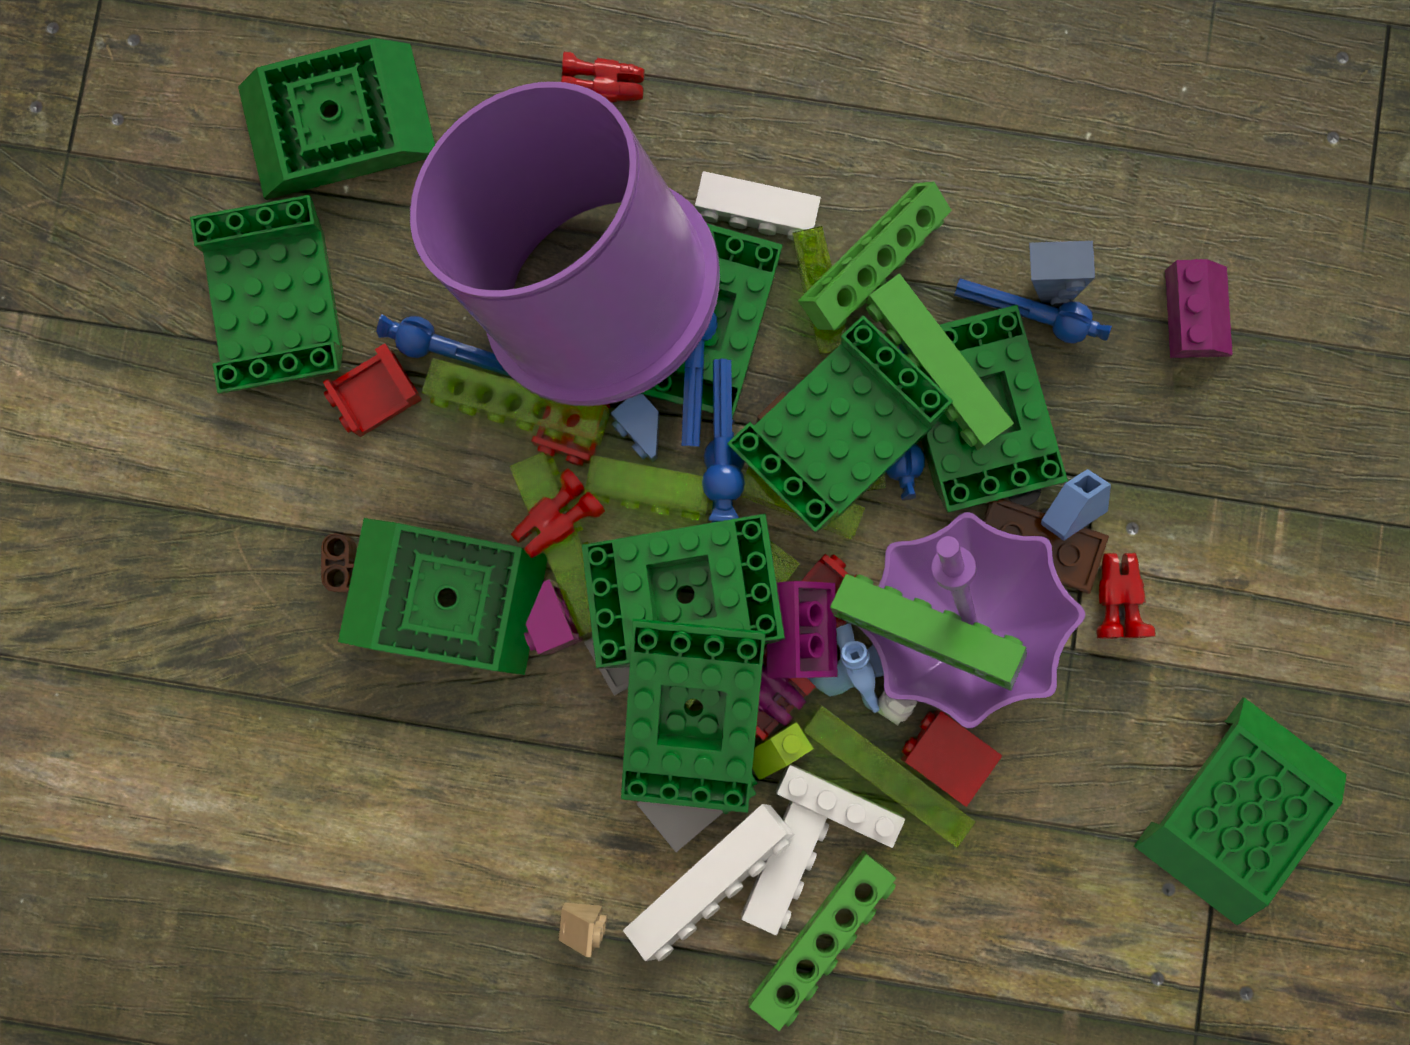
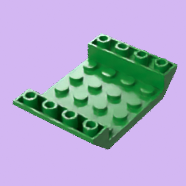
(269, 293)
(842, 426)
(1246, 815)

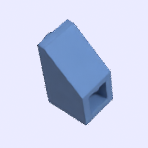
(641, 423)
(1077, 504)

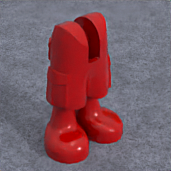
(611, 79)
(551, 523)
(1124, 590)

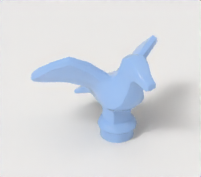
(855, 668)

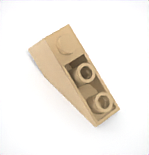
(582, 927)

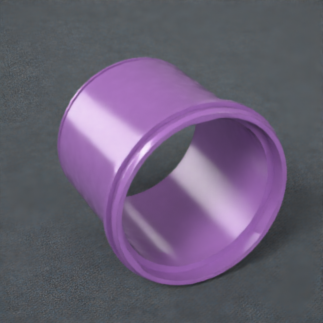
(514, 176)

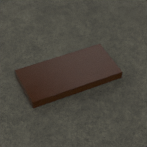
(1074, 558)

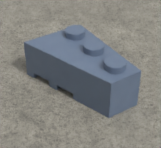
(1061, 270)

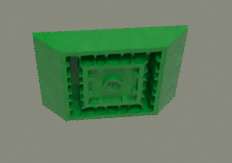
(377, 123)
(744, 289)
(1021, 456)
(642, 576)
(397, 587)
(684, 753)

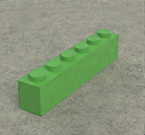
(933, 352)
(930, 631)

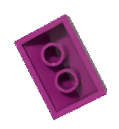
(1198, 309)
(550, 622)
(808, 631)

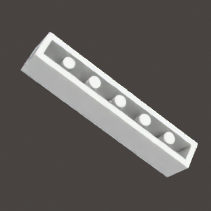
(709, 882)

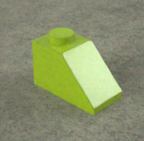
(780, 750)

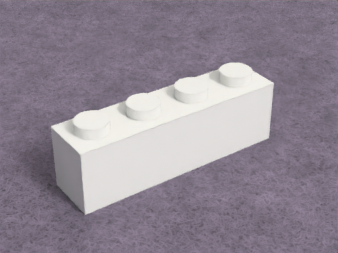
(755, 205)
(840, 805)
(781, 877)

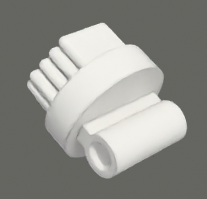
(895, 709)

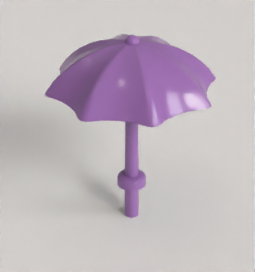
(985, 580)

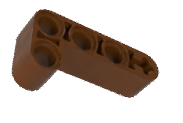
(332, 563)

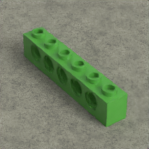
(891, 240)
(783, 1011)

